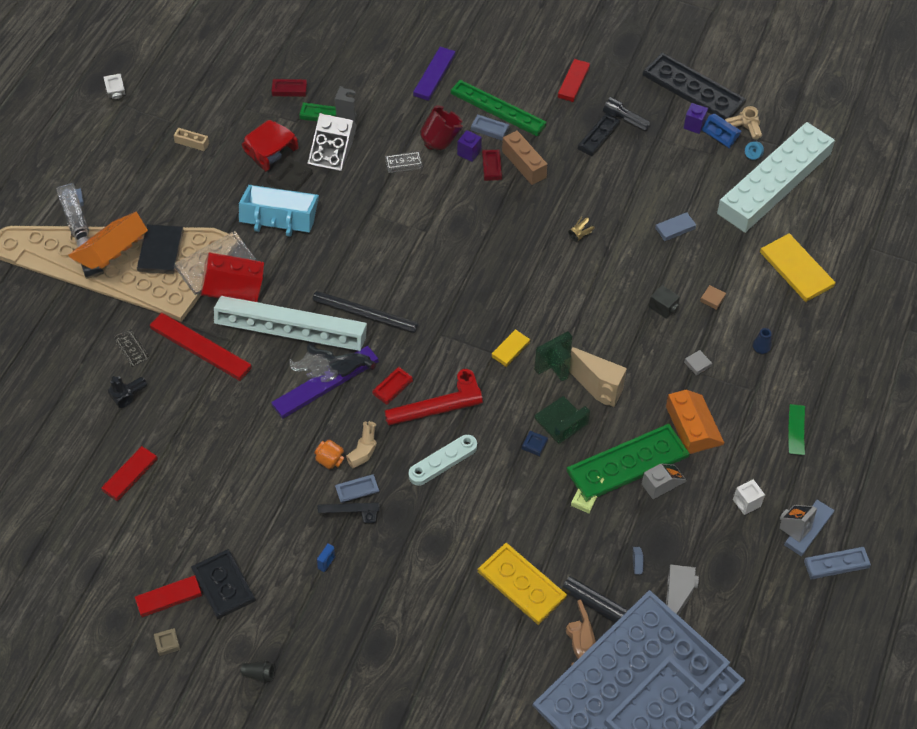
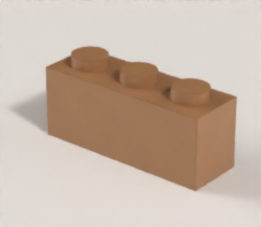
(524, 157)

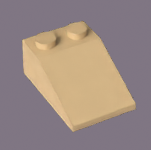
(598, 376)

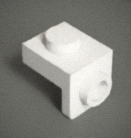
(114, 86)

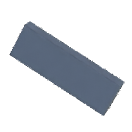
(821, 518)
(837, 563)

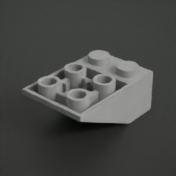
(332, 142)

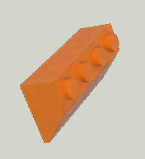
(110, 242)

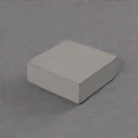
(698, 362)

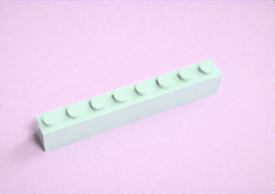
(290, 323)

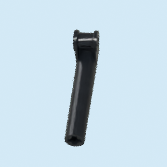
(594, 599)

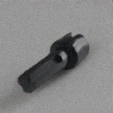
(616, 108)

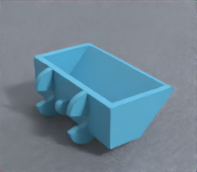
(278, 209)

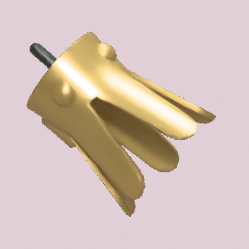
(576, 232)

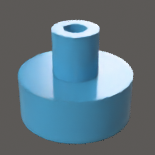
(754, 150)

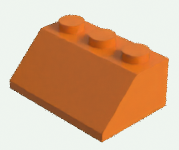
(693, 421)

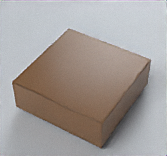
(713, 297)

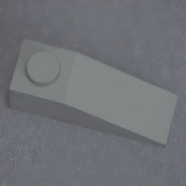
(680, 586)

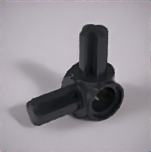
(123, 393)

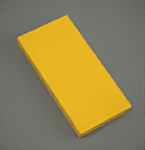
(797, 267)
(522, 583)

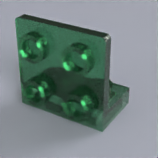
(562, 419)

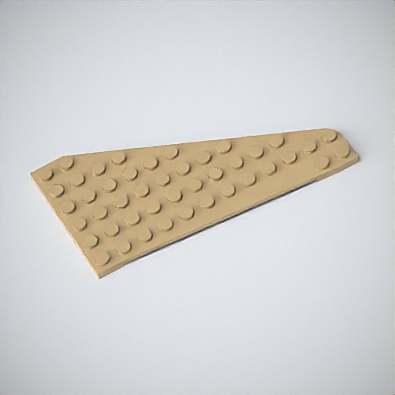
(47, 251)

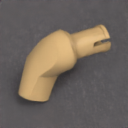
(365, 446)

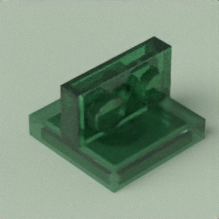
(555, 355)

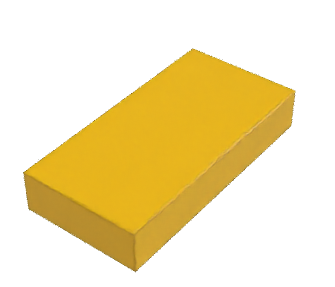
(511, 348)

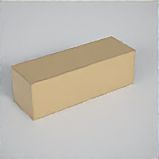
(191, 139)

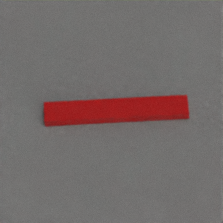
(201, 346)

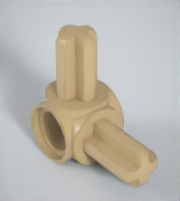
(749, 119)

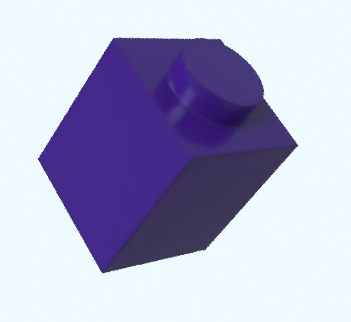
(695, 118)
(469, 146)

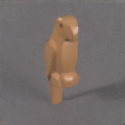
(581, 633)

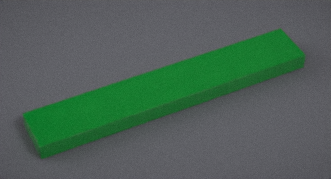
(498, 107)

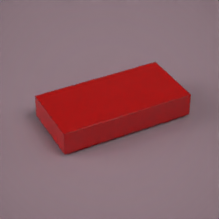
(392, 385)

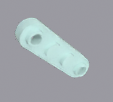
(442, 460)

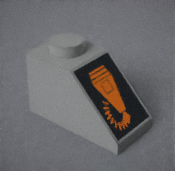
(662, 479)
(798, 521)

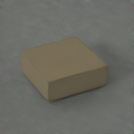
(166, 642)

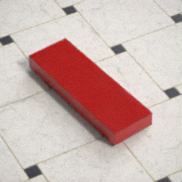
(573, 80)
(129, 473)
(168, 596)

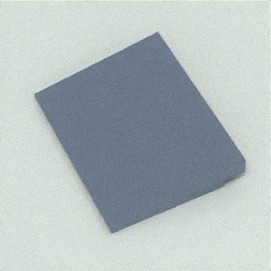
(642, 676)

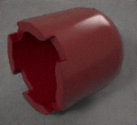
(440, 128)

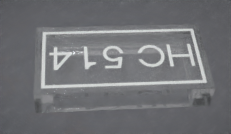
(403, 162)

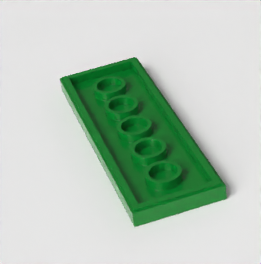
(627, 462)

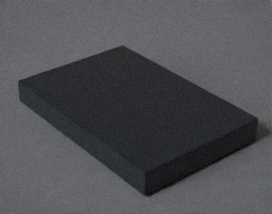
(160, 249)
(223, 584)

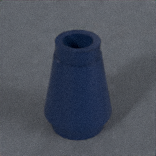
(762, 343)

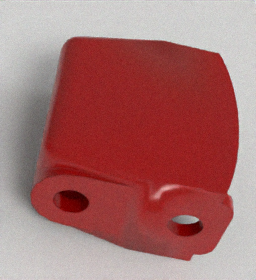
(268, 140)

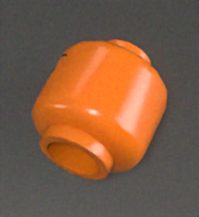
(329, 454)

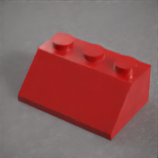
(232, 277)

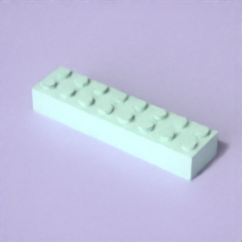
(775, 177)

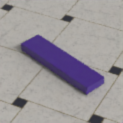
(434, 73)

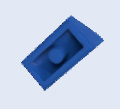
(721, 130)

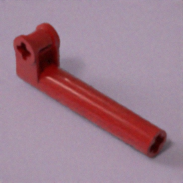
(467, 395)

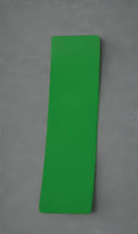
(796, 429)

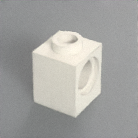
(748, 497)

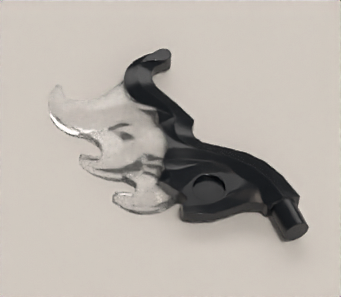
(326, 364)

